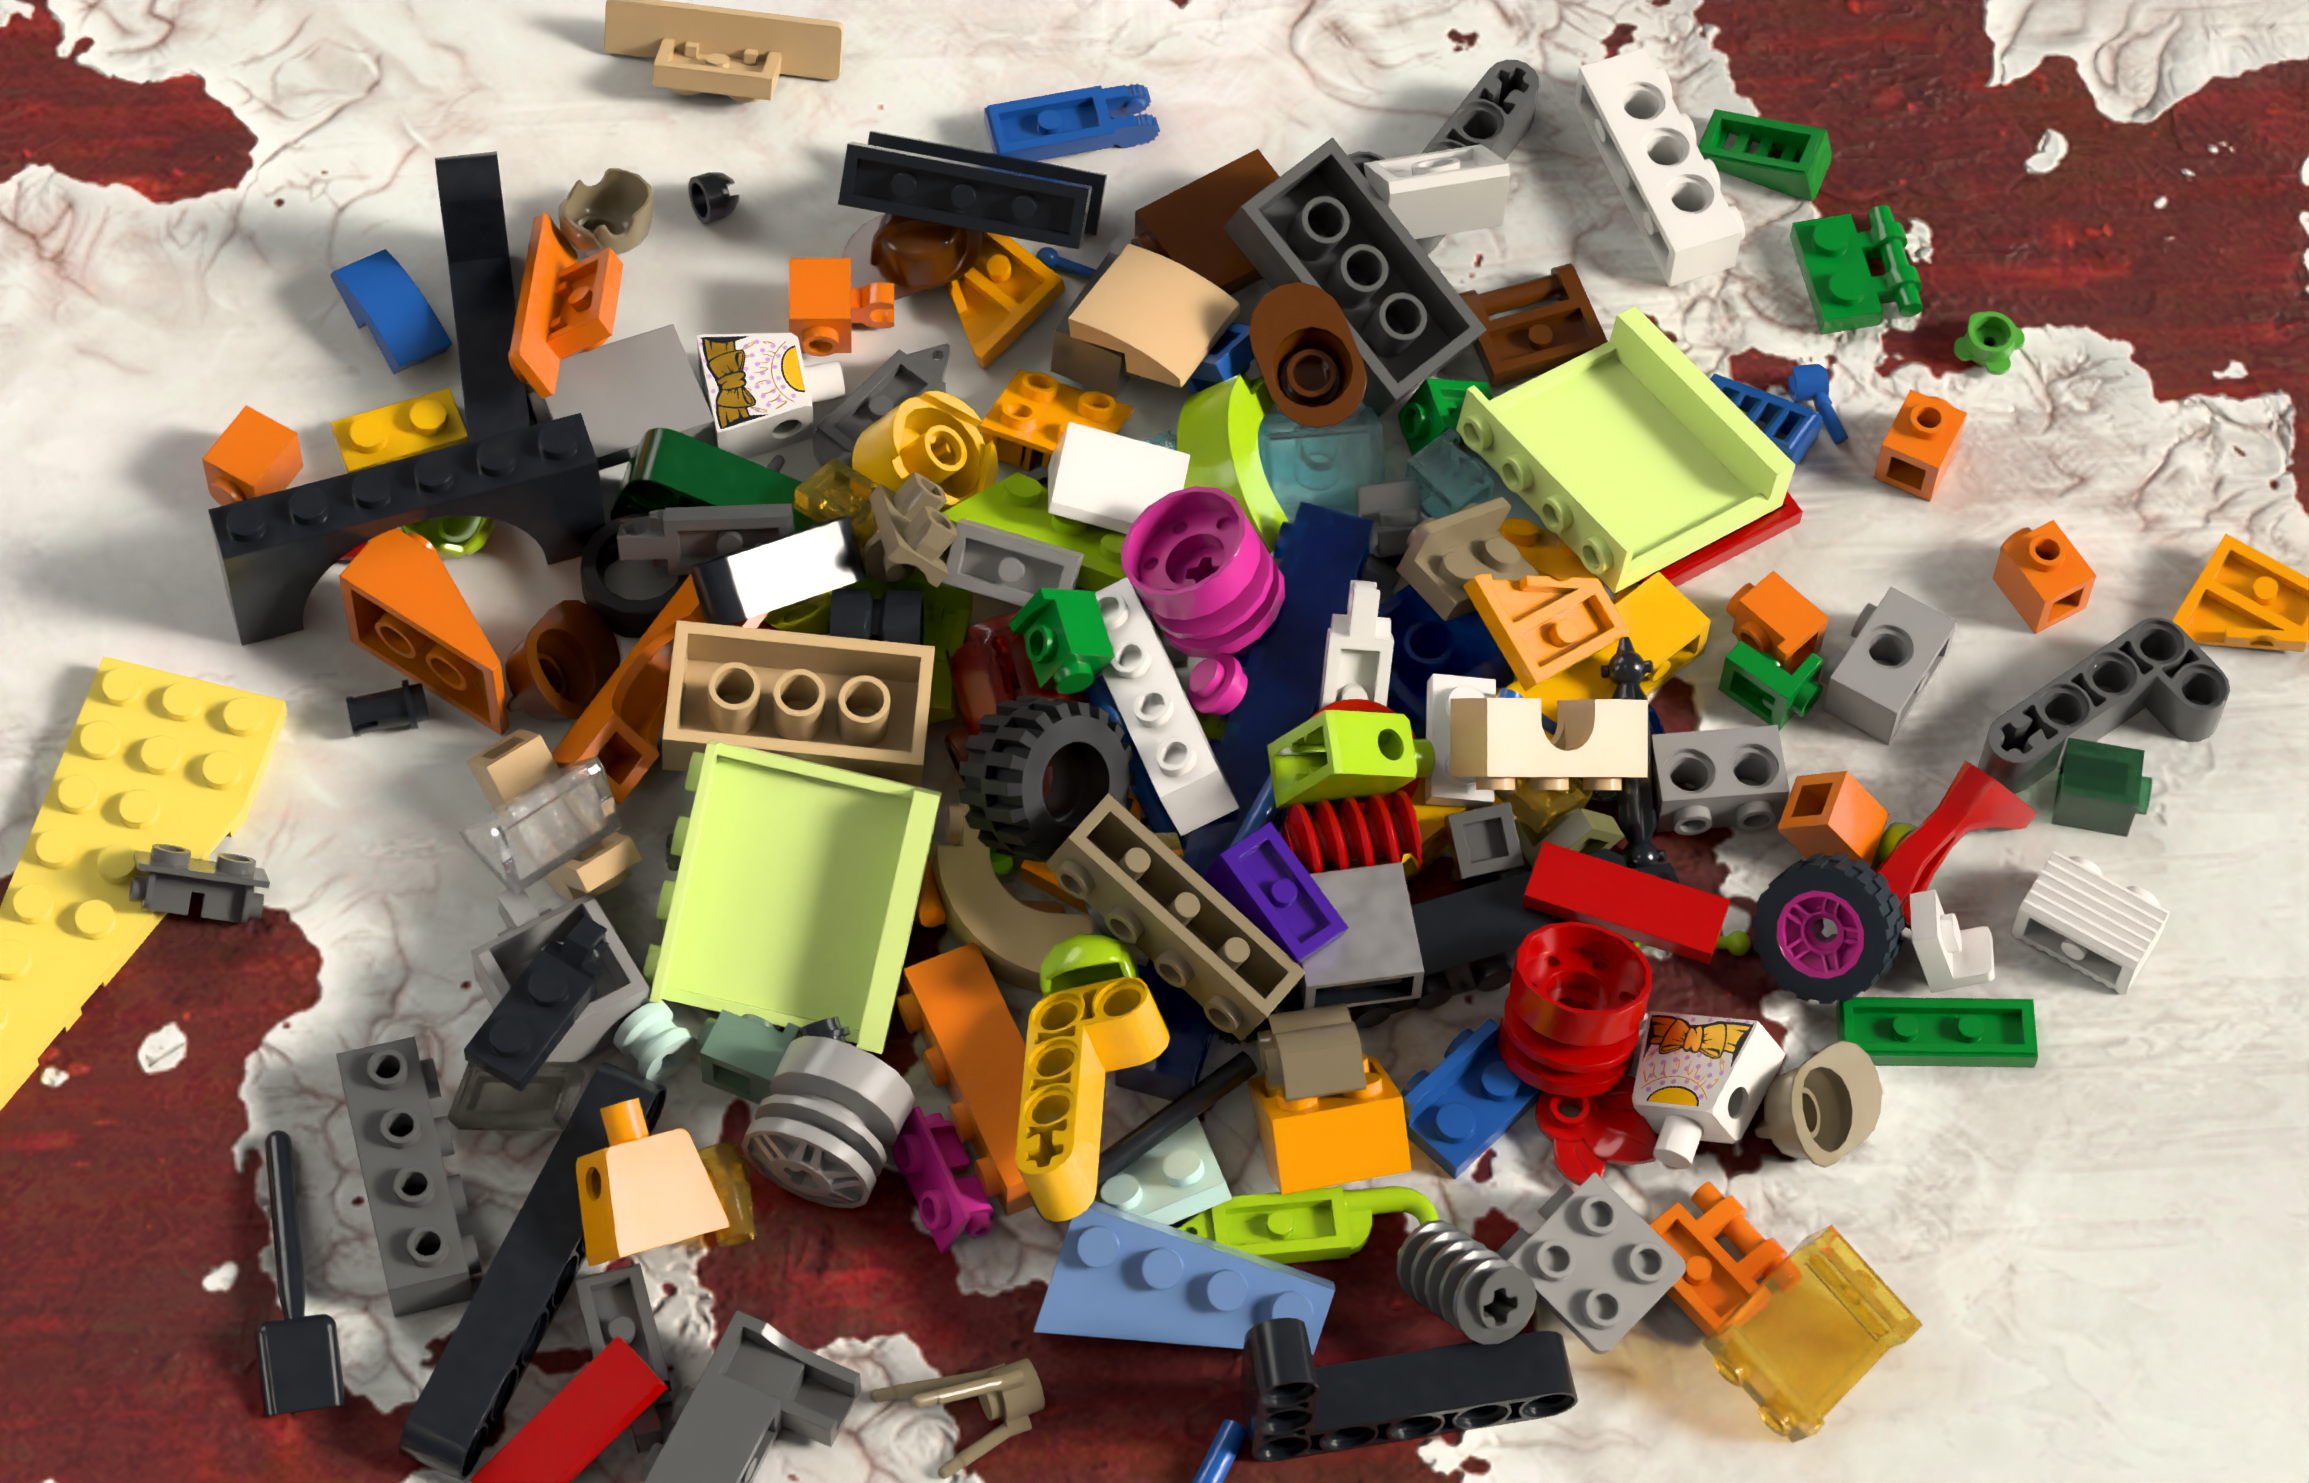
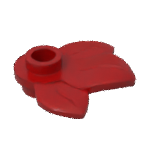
(1601, 1134)

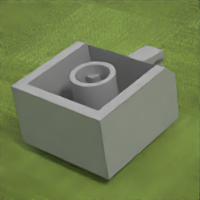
(505, 958)

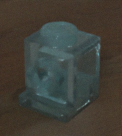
(1448, 477)

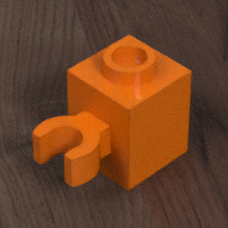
(827, 305)

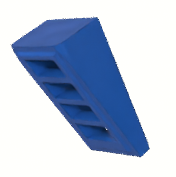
(1779, 414)

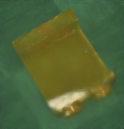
(1809, 1333)

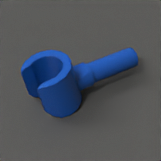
(1812, 383)

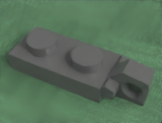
(696, 534)
(619, 1305)

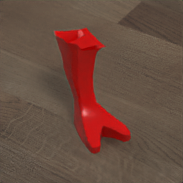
(1969, 804)

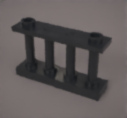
(972, 189)

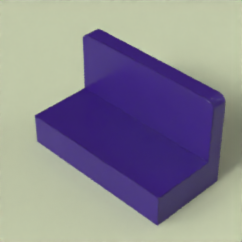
(1276, 894)

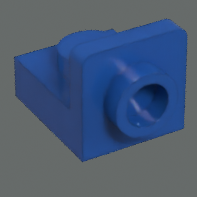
(1225, 360)

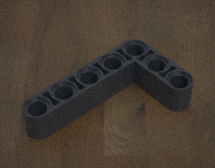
(481, 292)
(1392, 1398)

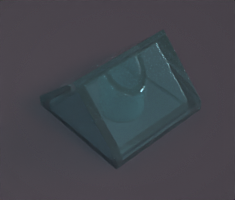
(1323, 462)

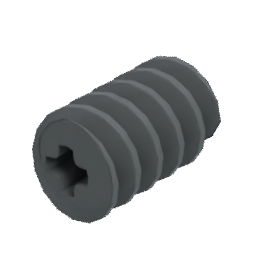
(1465, 1283)

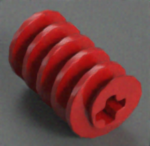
(1354, 834)

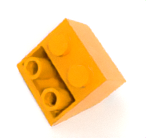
(1332, 1136)

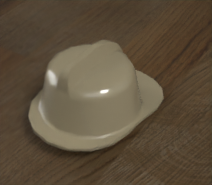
(1823, 1105)

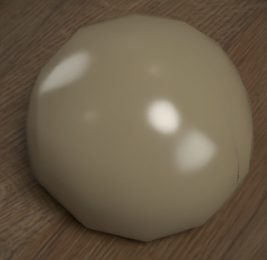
(608, 214)

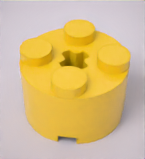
(930, 437)

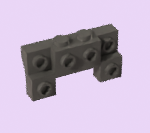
(742, 1402)

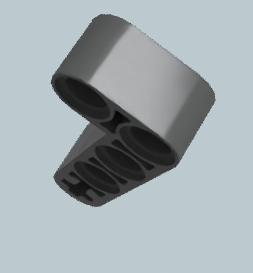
(1505, 84)
(2094, 713)

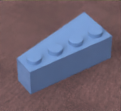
(1170, 1286)

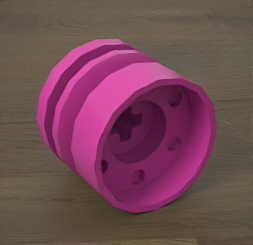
(1203, 572)

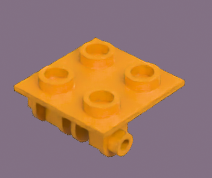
(1036, 412)

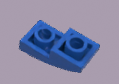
(393, 309)

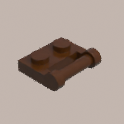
(1539, 337)

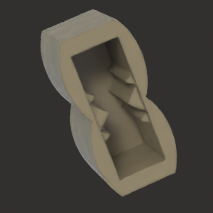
(1312, 1052)

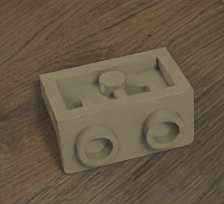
(1457, 548)

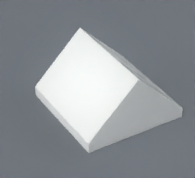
(1443, 189)
(1110, 477)

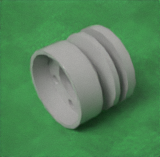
(828, 1122)

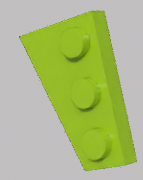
(1021, 507)

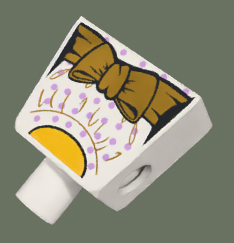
(762, 390)
(1701, 1080)

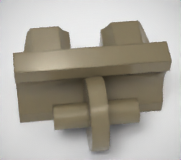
(909, 532)

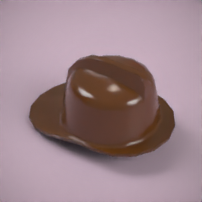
(911, 253)
(1307, 355)
(562, 662)

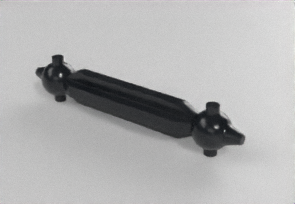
(1637, 797)

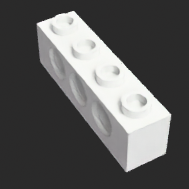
(1683, 243)
(1160, 714)

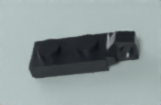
(540, 1007)

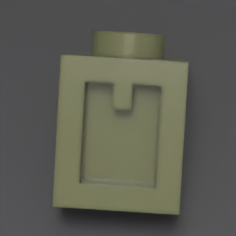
(1575, 830)

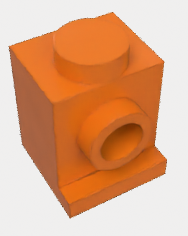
(1777, 621)

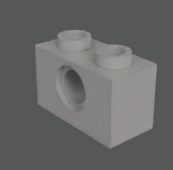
(1882, 696)

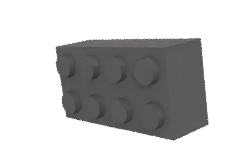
(1337, 233)

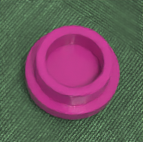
(1217, 685)

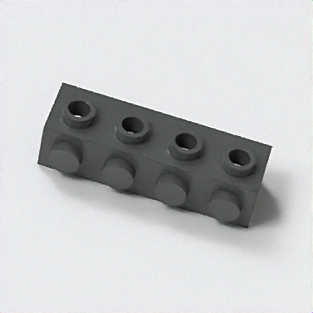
(406, 1176)

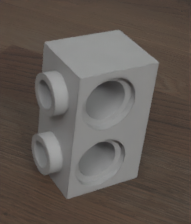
(1713, 765)

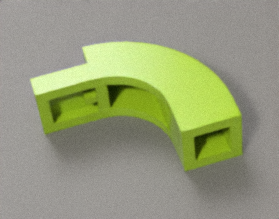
(1222, 438)

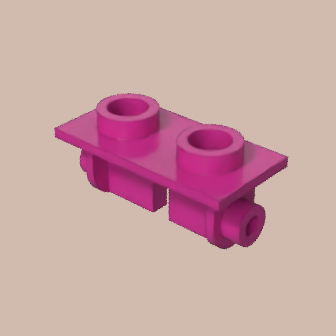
(928, 1156)

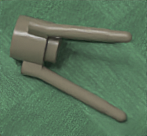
(1003, 1391)

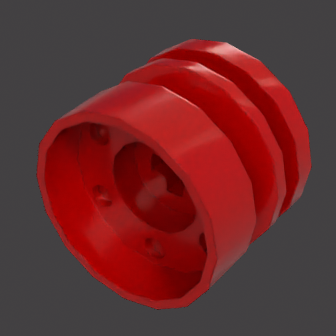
(1574, 1009)

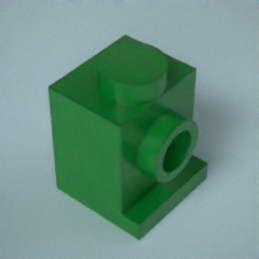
(1064, 638)

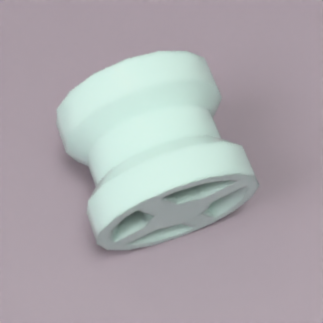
(655, 1041)

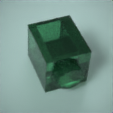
(2100, 787)

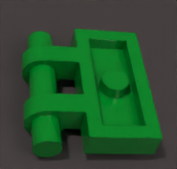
(1838, 275)

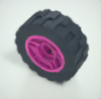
(1792, 922)

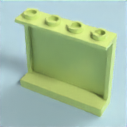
(1629, 453)
(792, 891)

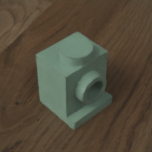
(742, 1053)

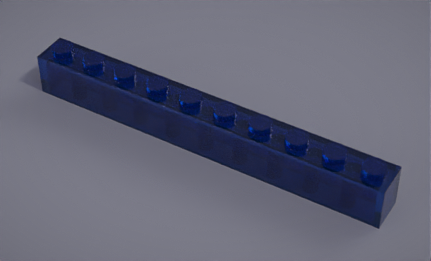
(1283, 691)

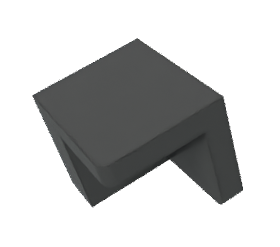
(1483, 842)

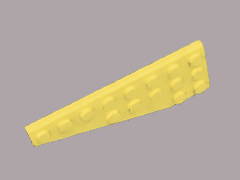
(142, 768)

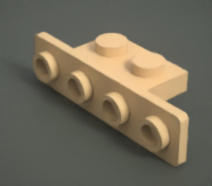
(722, 47)

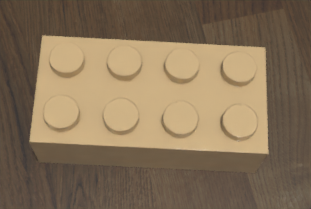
(800, 698)

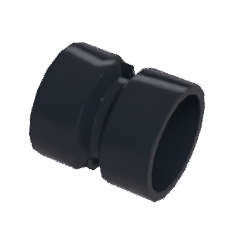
(891, 619)

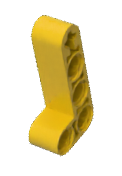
(1069, 1049)

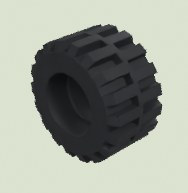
(1009, 768)

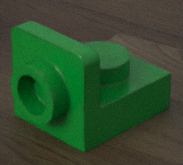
(1435, 410)
(1766, 688)

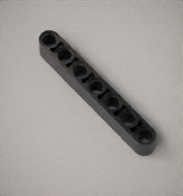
(518, 1291)

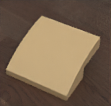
(1154, 315)

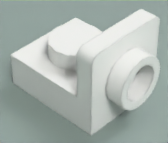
(1947, 954)

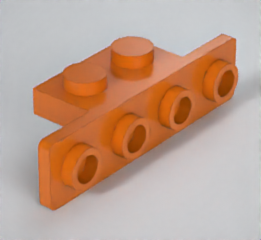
(561, 305)

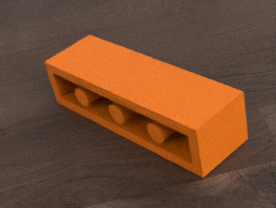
(977, 1057)

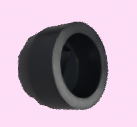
(711, 196)

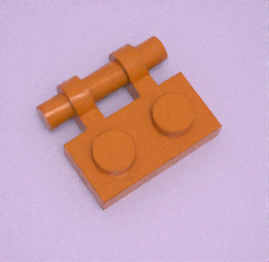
(1712, 1278)

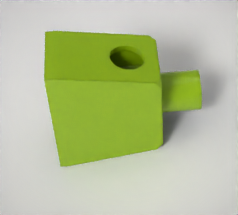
(1346, 757)

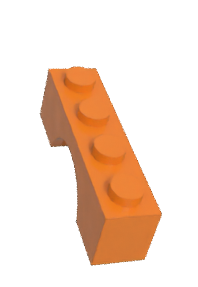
(631, 707)

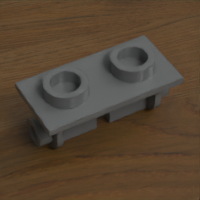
(174, 876)

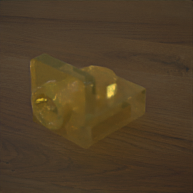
(837, 493)
(1543, 807)

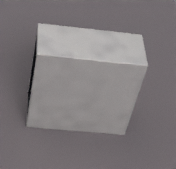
(1378, 952)

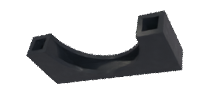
(286, 540)

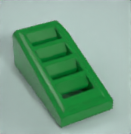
(1782, 174)

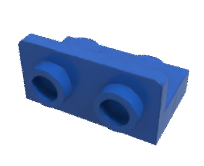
(1465, 1101)

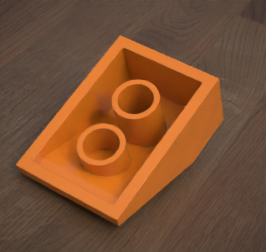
(417, 622)

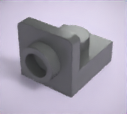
(1395, 513)

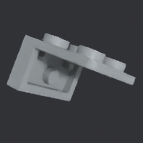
(1595, 1262)

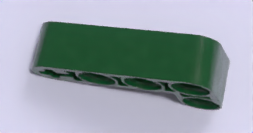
(686, 472)

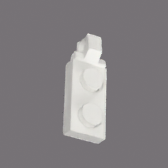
(1358, 650)

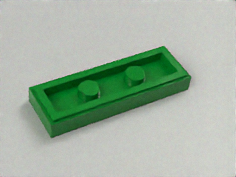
(1941, 1031)

